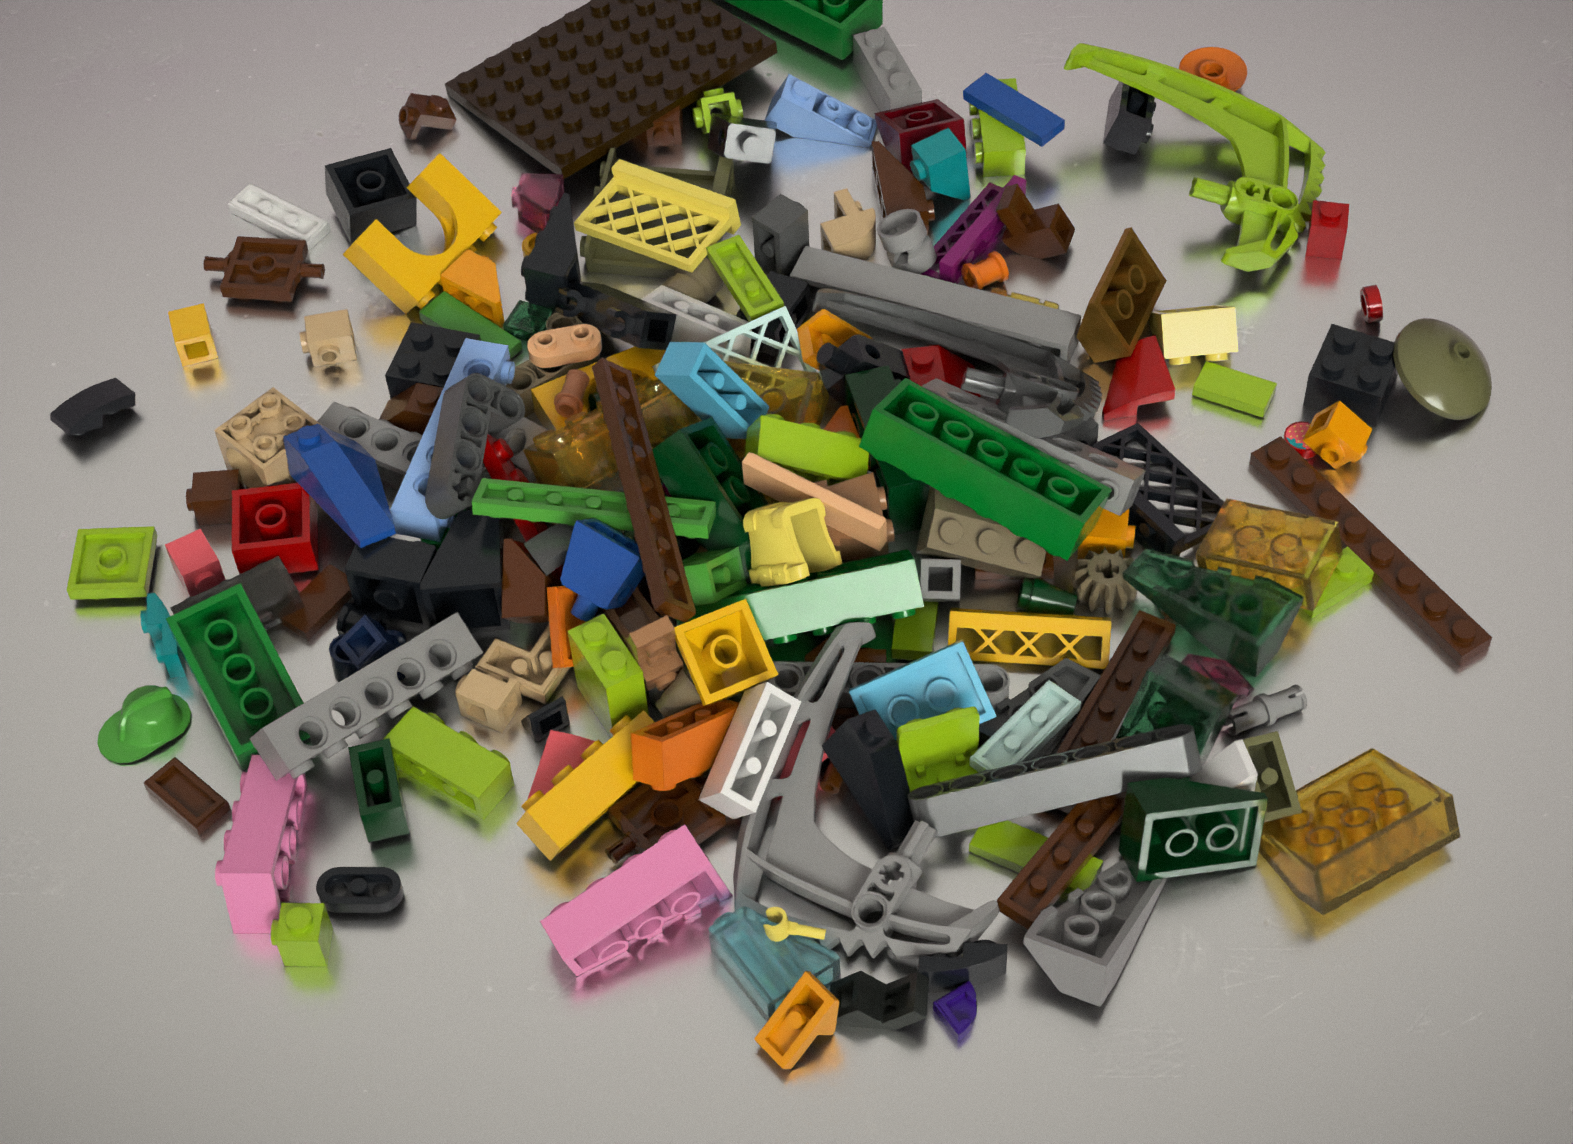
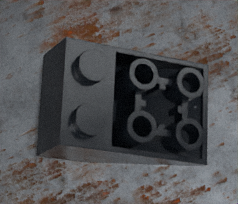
(552, 260)

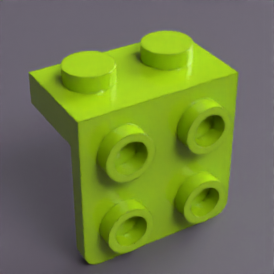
(939, 746)

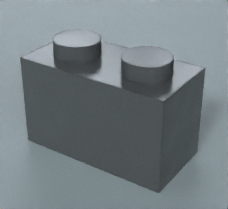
(780, 235)

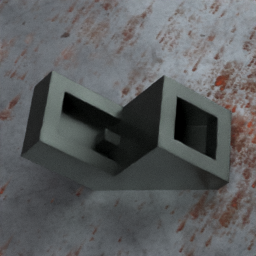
(877, 1005)

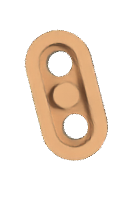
(564, 345)

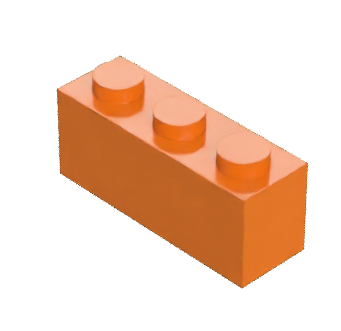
(680, 744)

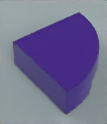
(958, 1010)

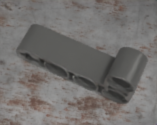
(467, 416)

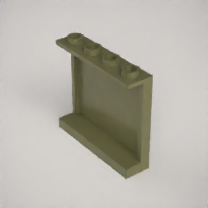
(613, 259)

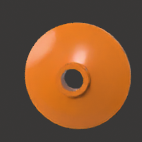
(1217, 66)

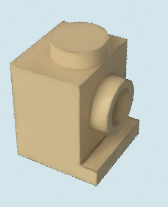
(488, 699)

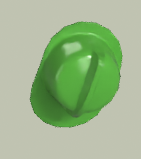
(145, 722)

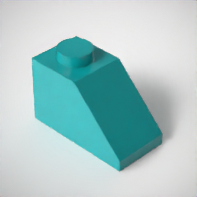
(942, 164)

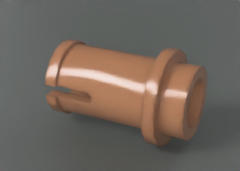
(569, 400)

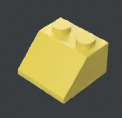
(1195, 333)

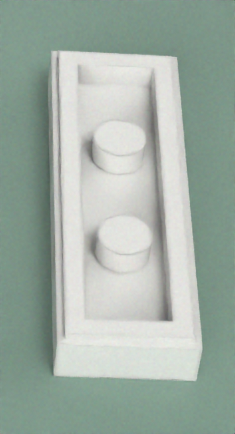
(278, 216)

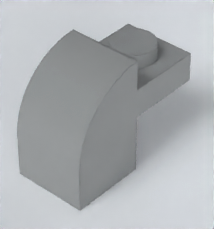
(940, 579)

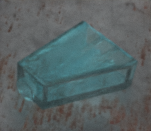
(766, 967)

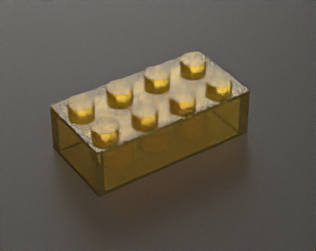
(582, 449)

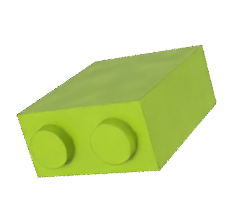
(606, 672)

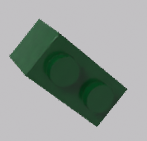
(378, 790)

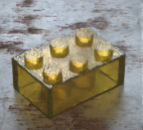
(1273, 544)

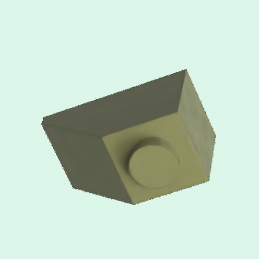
(1273, 776)

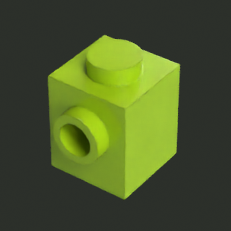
(303, 934)

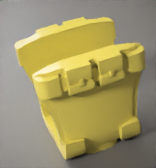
(789, 542)

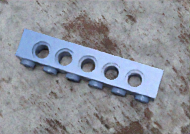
(409, 506)

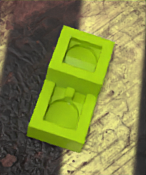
(915, 634)

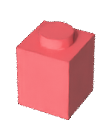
(195, 562)

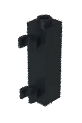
(619, 315)

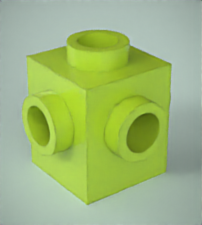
(715, 99)

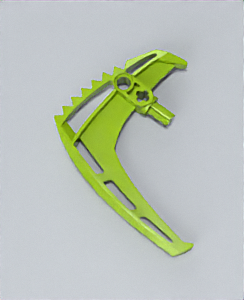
(1259, 138)

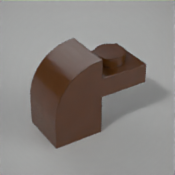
(1033, 231)

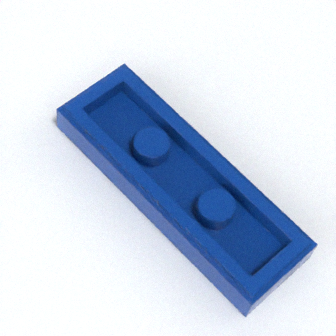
(1014, 109)

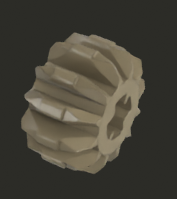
(1100, 581)

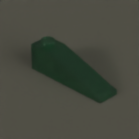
(1225, 612)

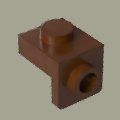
(425, 111)

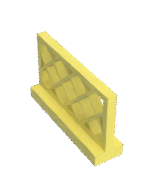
(671, 198)

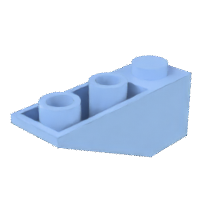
(817, 116)

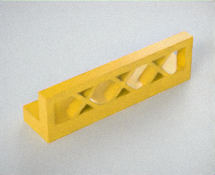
(1031, 622)

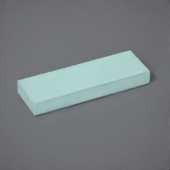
(1027, 729)

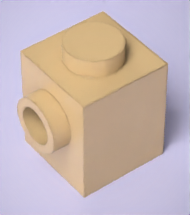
(328, 338)

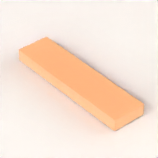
(839, 511)

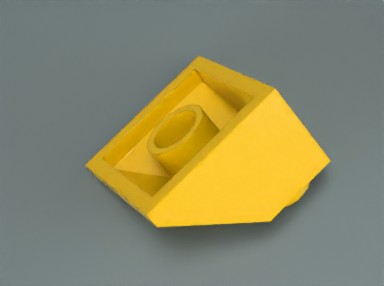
(724, 652)

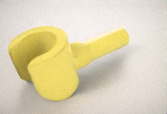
(786, 927)

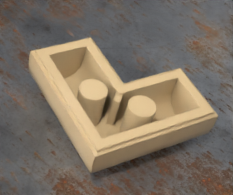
(531, 669)

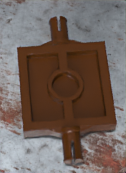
(264, 268)
(652, 813)

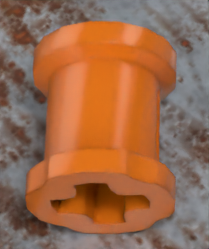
(985, 271)

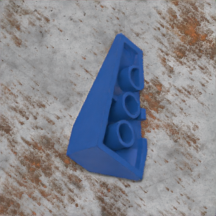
(341, 481)

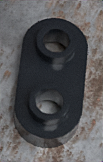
(361, 889)

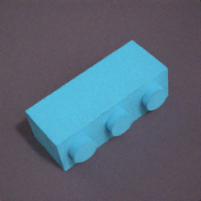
(710, 387)

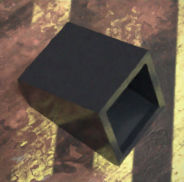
(468, 575)

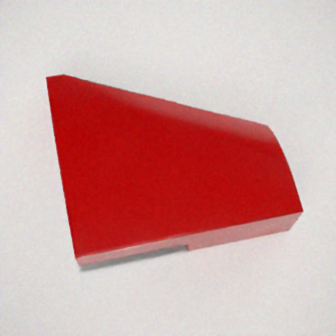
(1138, 381)

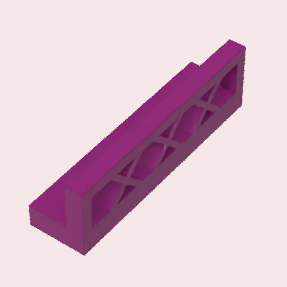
(973, 240)

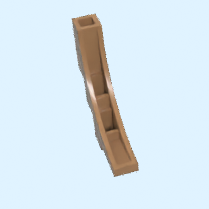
(648, 640)

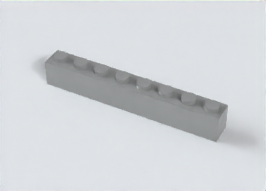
(1009, 316)

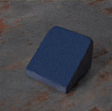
(366, 642)

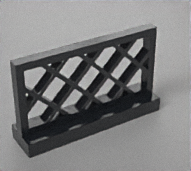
(1156, 527)

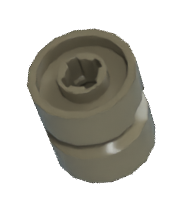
(700, 284)

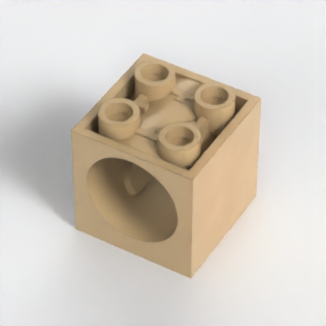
(255, 439)

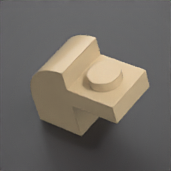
(852, 230)

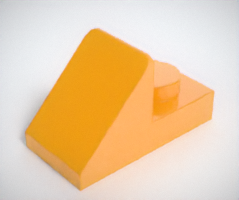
(798, 1020)

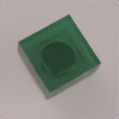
(526, 320)

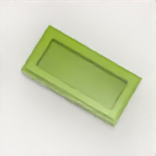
(1234, 389)

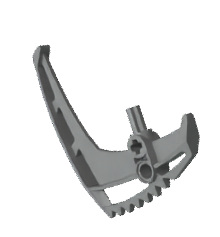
(817, 869)

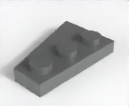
(1065, 674)

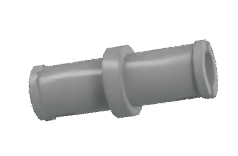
(1265, 709)

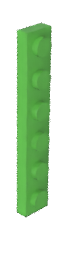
(567, 504)

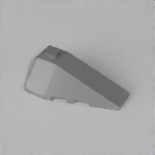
(1093, 933)

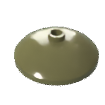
(1442, 368)

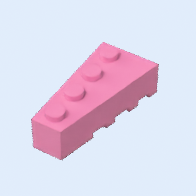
(260, 847)

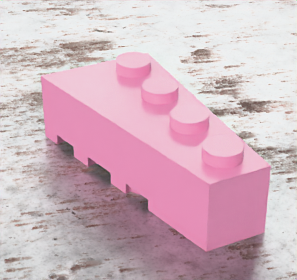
(634, 901)

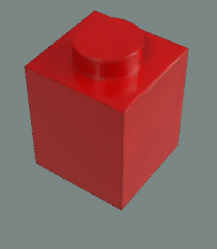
(1327, 229)

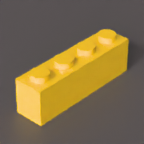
(583, 792)

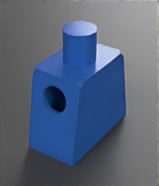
(600, 568)

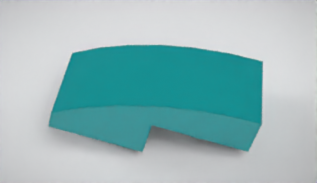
(167, 651)

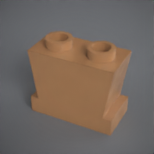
(863, 492)

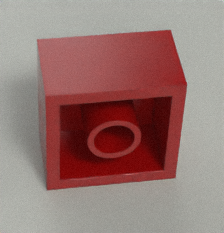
(274, 524)

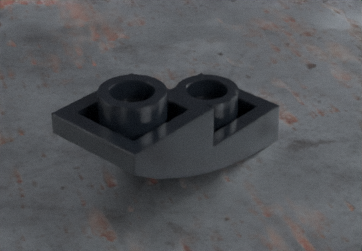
(86, 408)
(980, 963)

